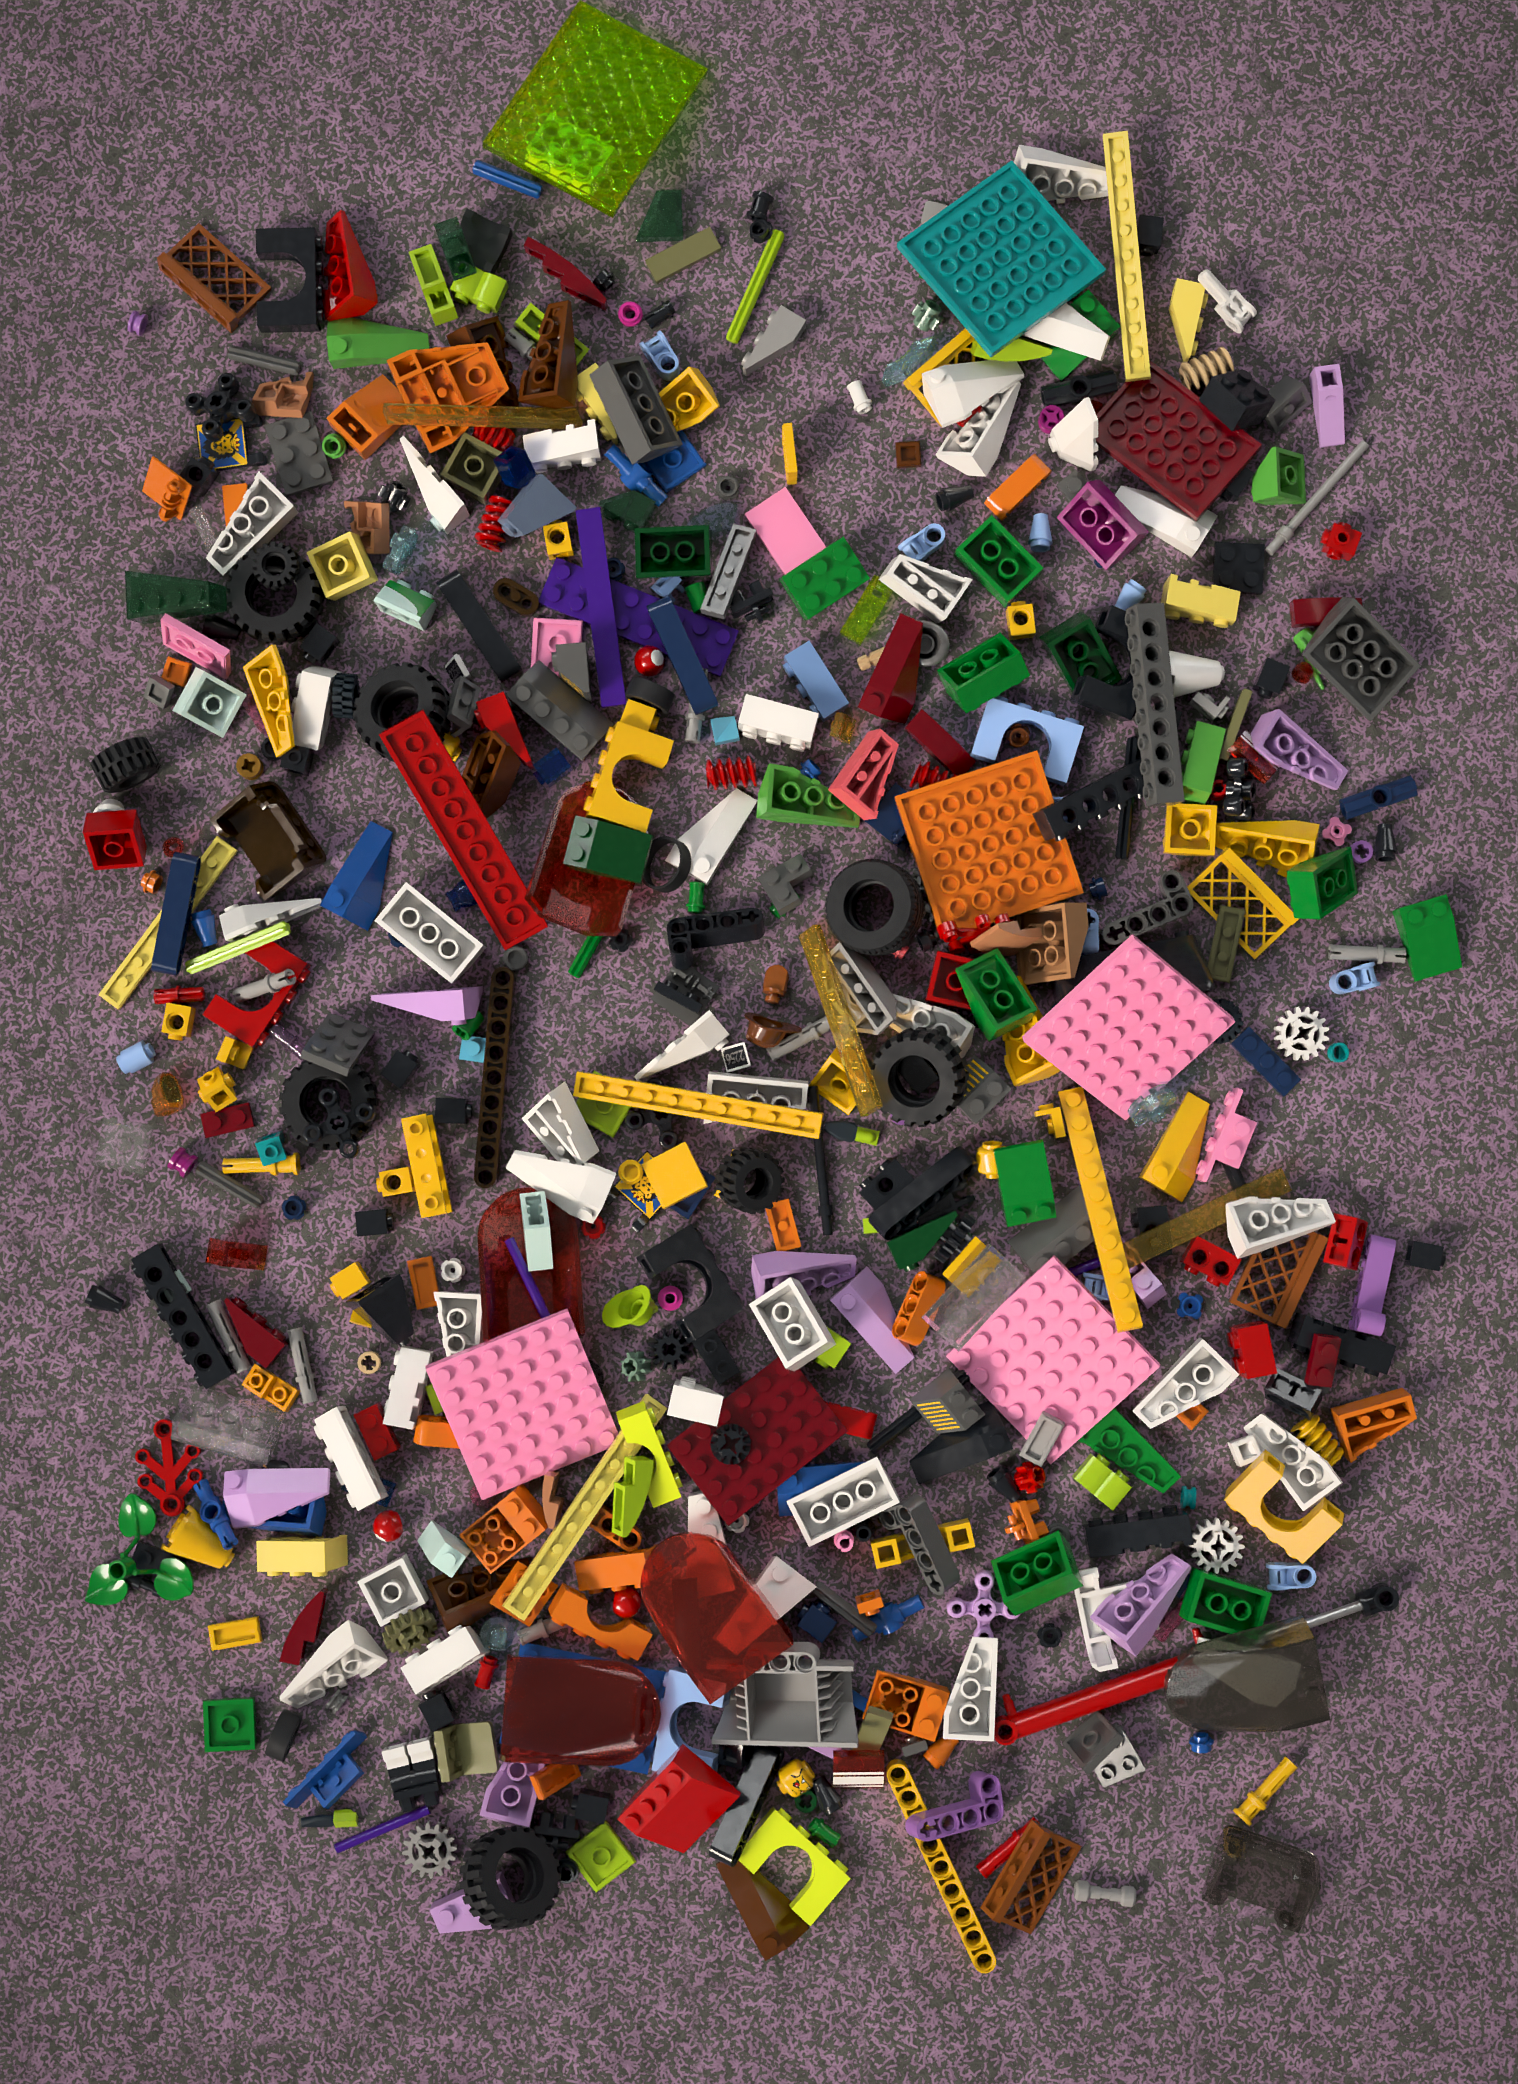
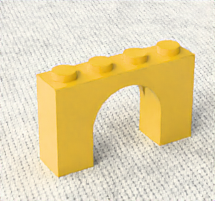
(624, 743)
(1297, 1537)

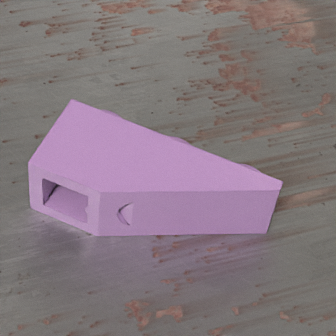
(1328, 404)
(1146, 1284)

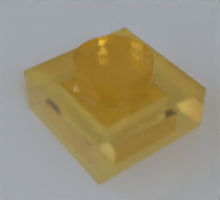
(842, 727)

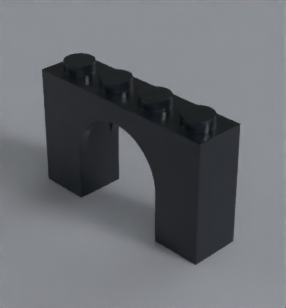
(302, 311)
(1102, 697)
(719, 1300)

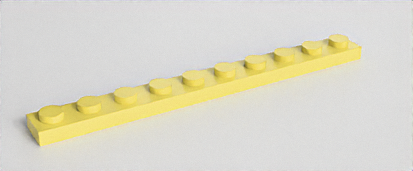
(1126, 256)
(574, 1521)

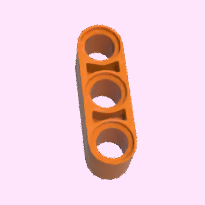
(1017, 486)
(920, 1297)
(434, 1432)
(597, 1524)

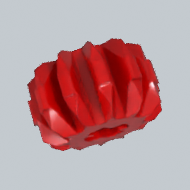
(496, 437)

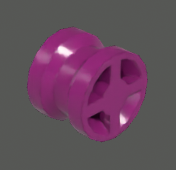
(1053, 414)
(182, 1162)

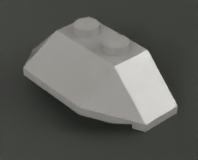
(865, 991)

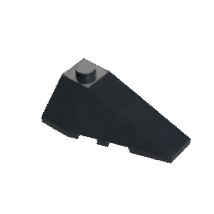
(962, 1448)

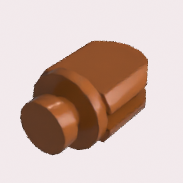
(775, 983)

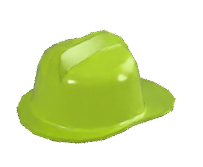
(629, 1307)

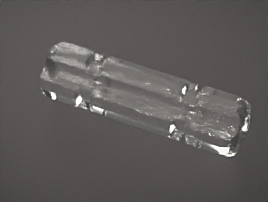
(203, 526)

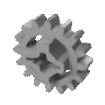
(437, 1856)

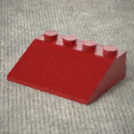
(678, 1802)

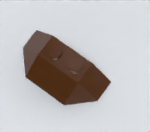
(491, 771)

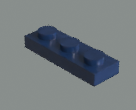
(1265, 1061)

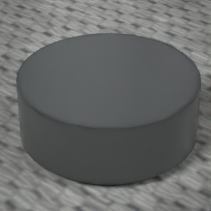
(515, 958)

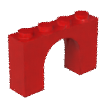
(253, 1025)

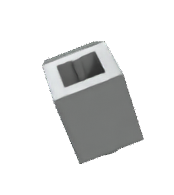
(779, 337)

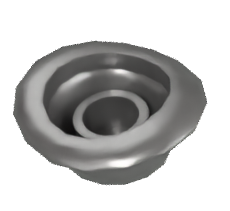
(933, 645)

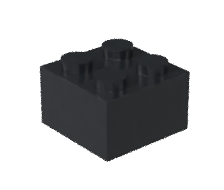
(1237, 399)

